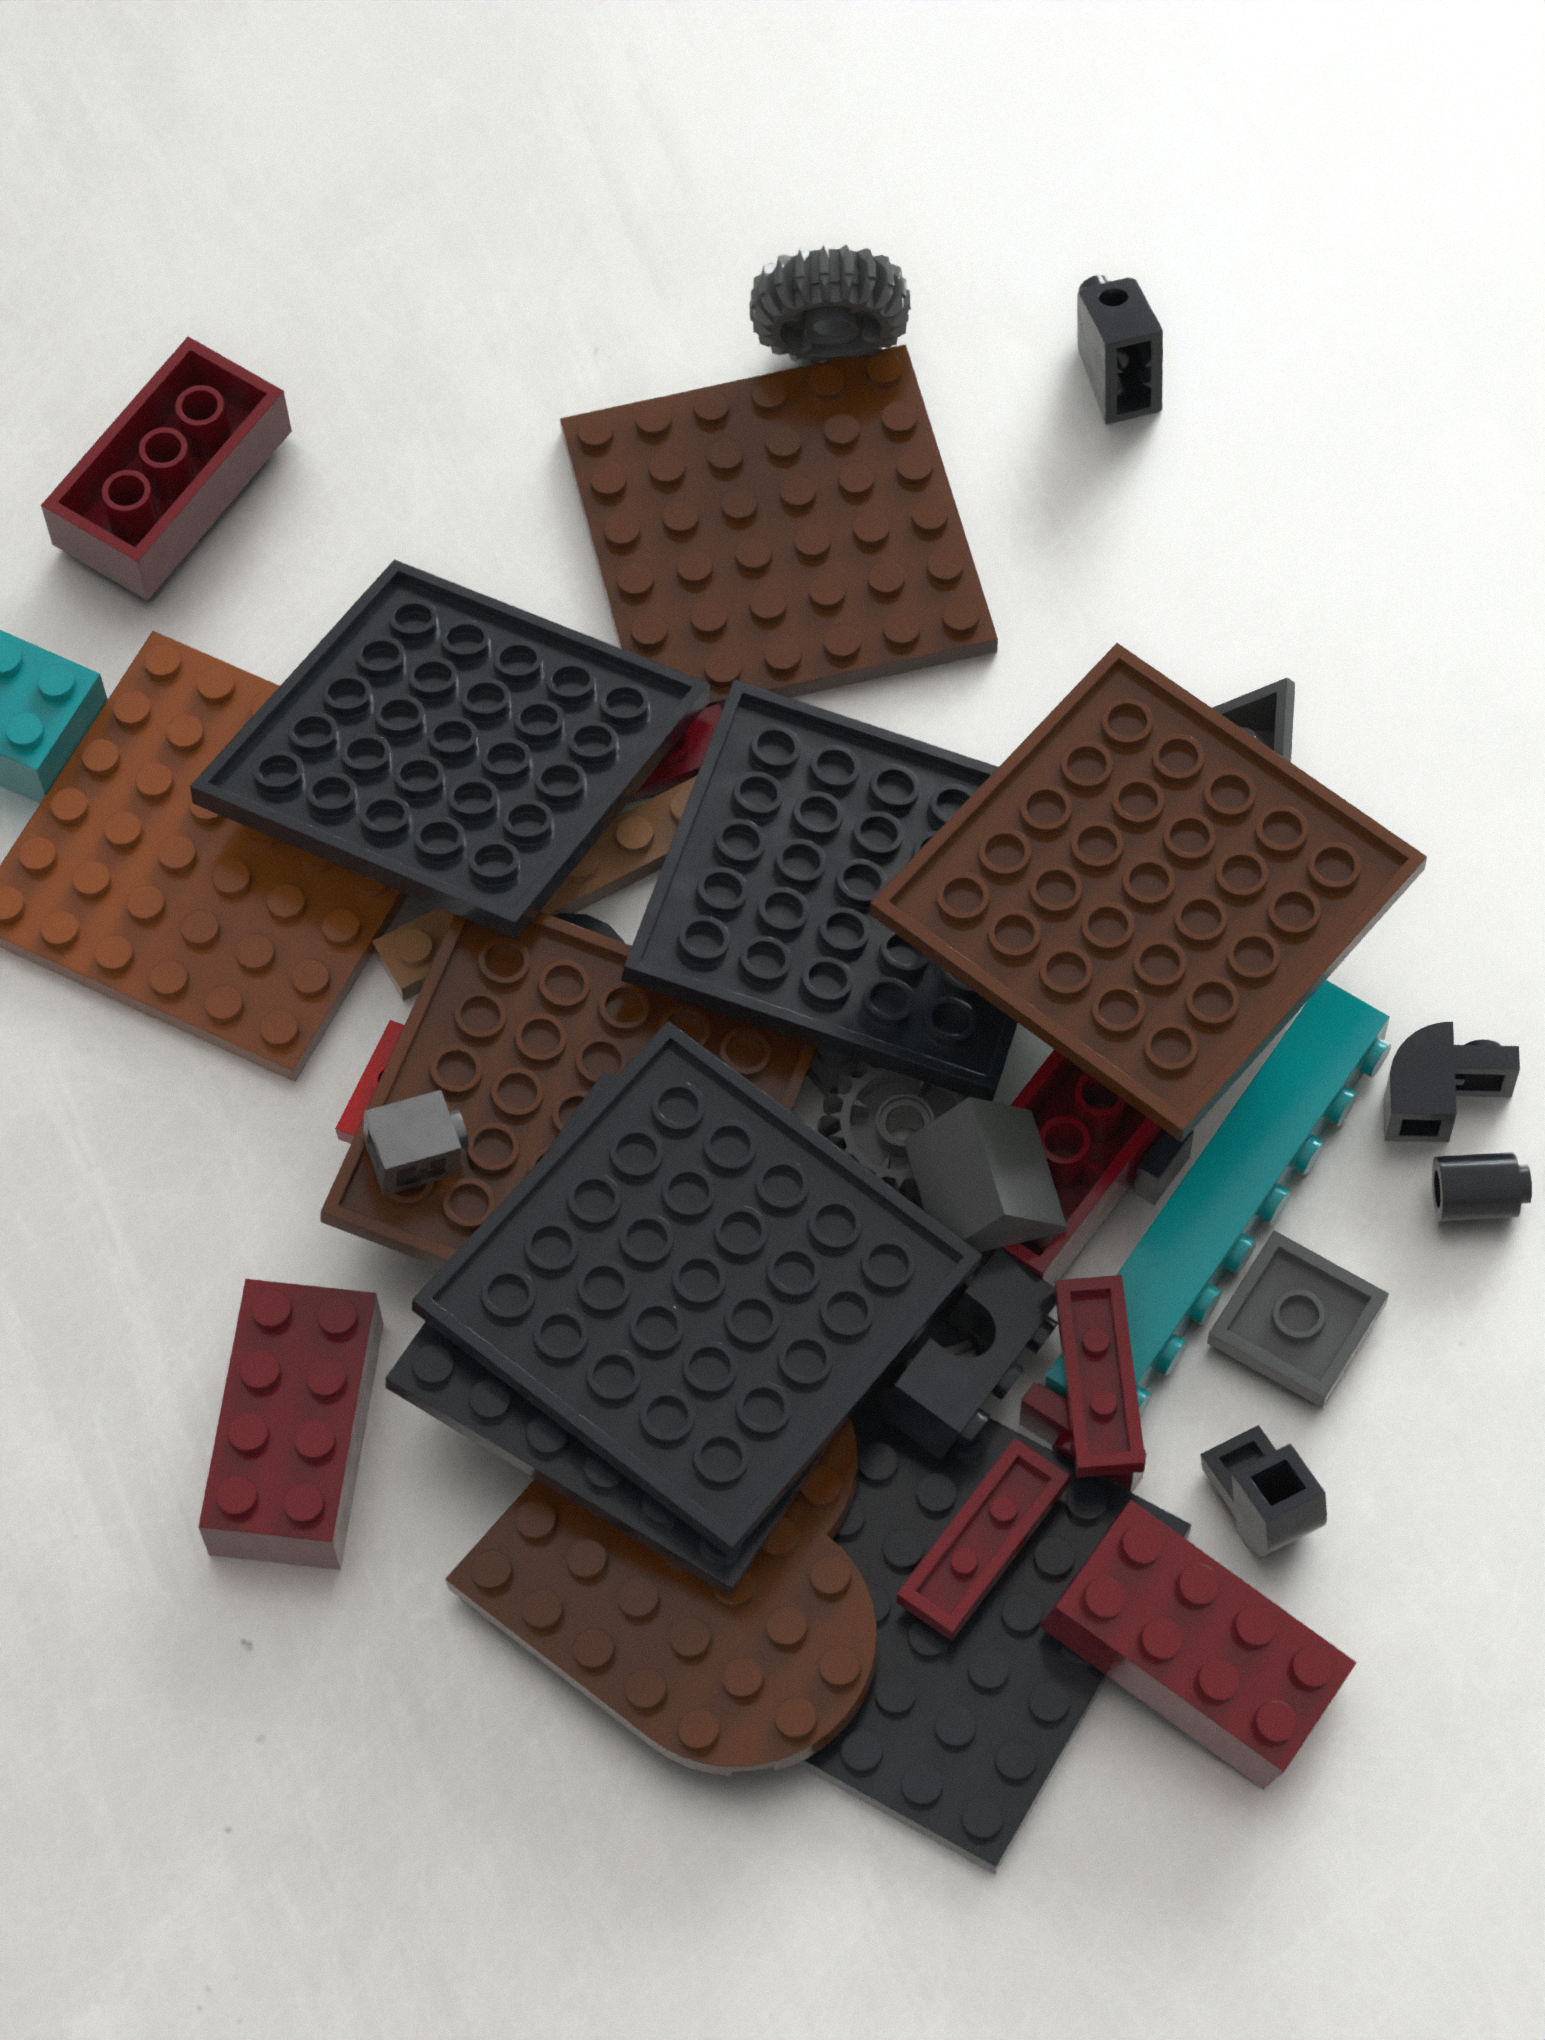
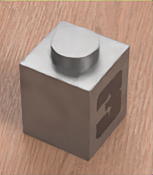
(414, 1141)

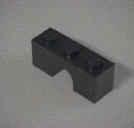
(942, 1392)

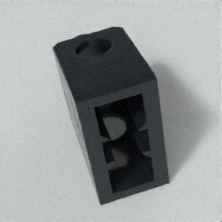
(1120, 319)

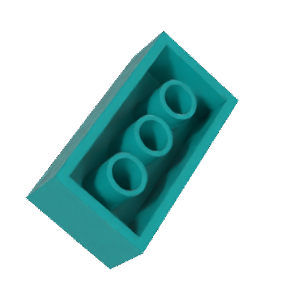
(43, 714)

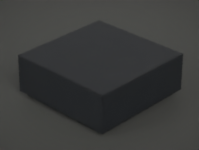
(1161, 1165)

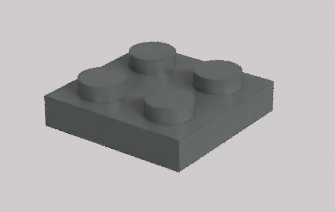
(1298, 1318)

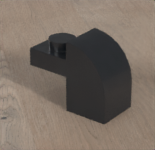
(1432, 1072)
(1266, 1490)

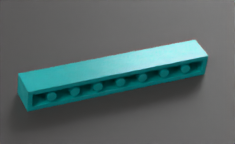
(1243, 1178)

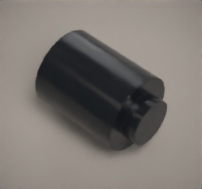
(1479, 1186)

